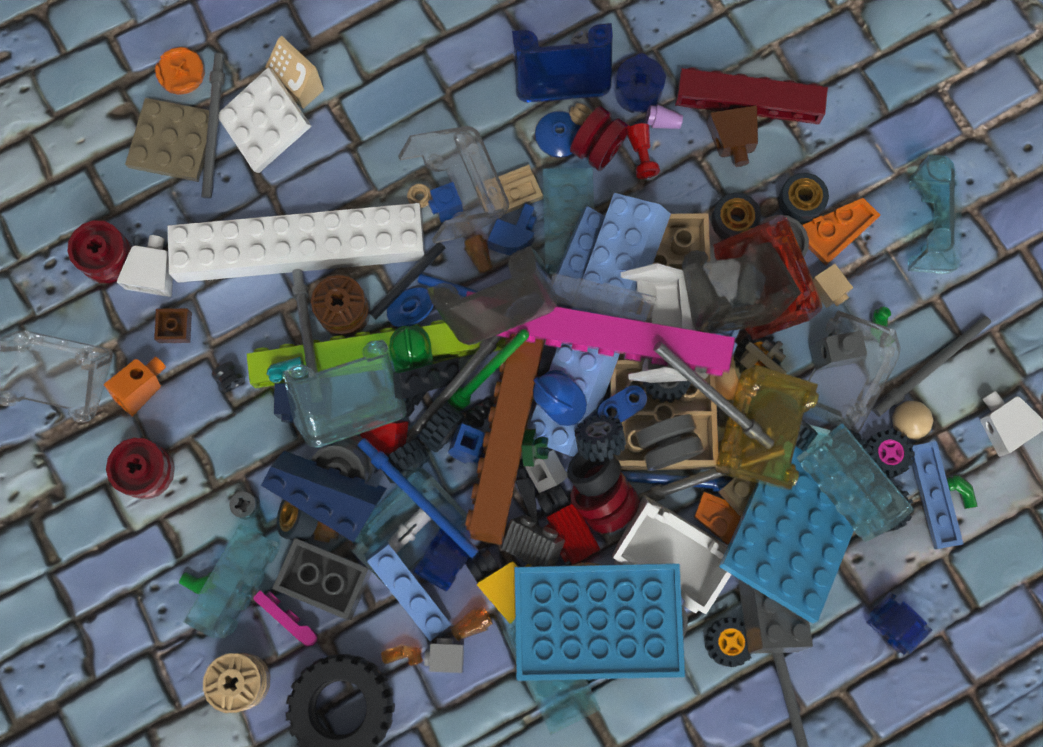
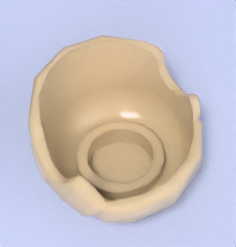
(727, 383)
(912, 420)

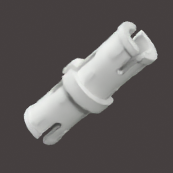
(420, 519)

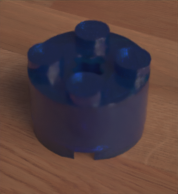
(639, 83)
(441, 561)
(900, 623)

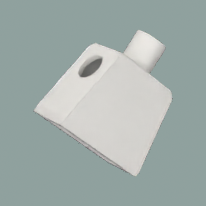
(147, 269)
(1009, 423)

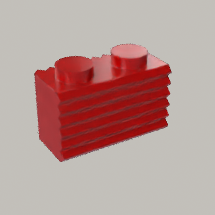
(574, 530)

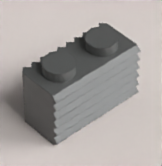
(532, 543)

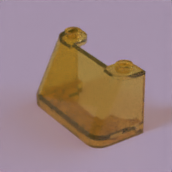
(778, 406)

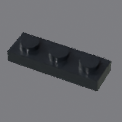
(425, 377)

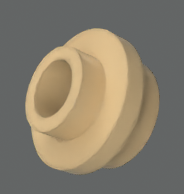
(579, 113)
(419, 189)

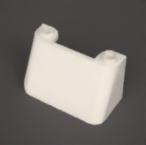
(666, 538)

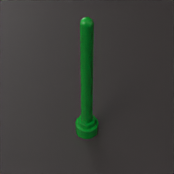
(462, 396)

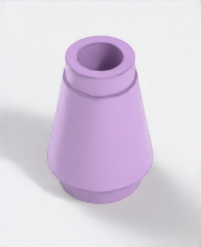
(661, 117)

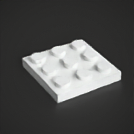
(263, 120)

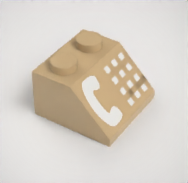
(295, 72)

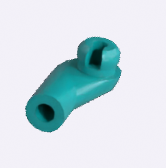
(276, 370)

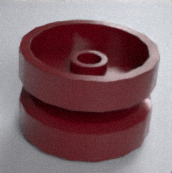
(599, 138)
(99, 250)
(125, 464)
(610, 509)

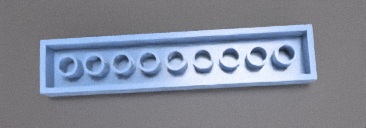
(624, 243)

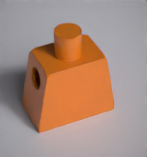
(135, 384)

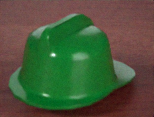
(410, 347)

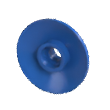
(556, 143)
(410, 307)

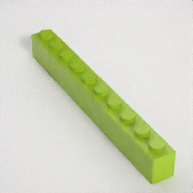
(343, 350)

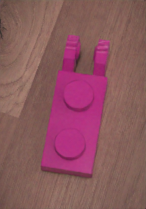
(286, 619)

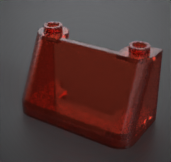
(781, 235)

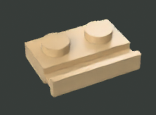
(520, 188)

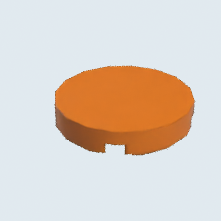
(180, 71)

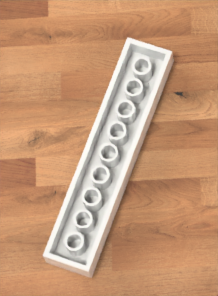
(296, 242)

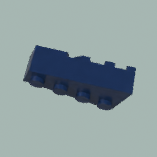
(323, 493)

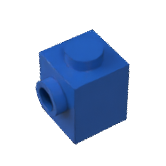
(445, 202)

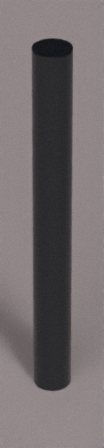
(407, 280)

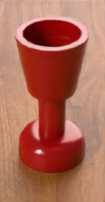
(640, 140)

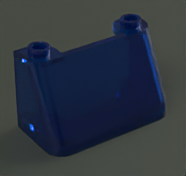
(563, 70)

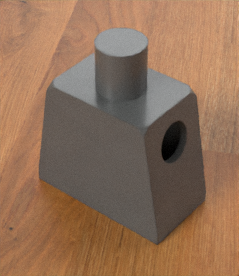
(841, 350)

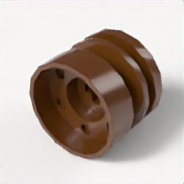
(343, 319)

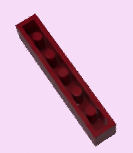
(772, 98)

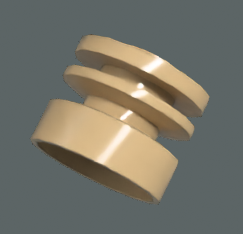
(249, 690)

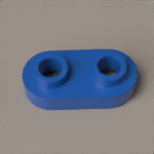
(622, 404)

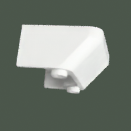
(669, 310)

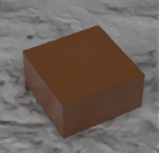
(173, 325)

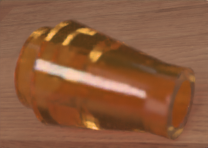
(478, 251)
(472, 623)

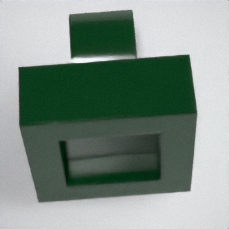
(531, 447)

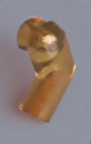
(401, 652)

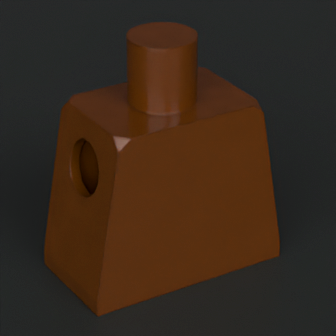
(734, 133)

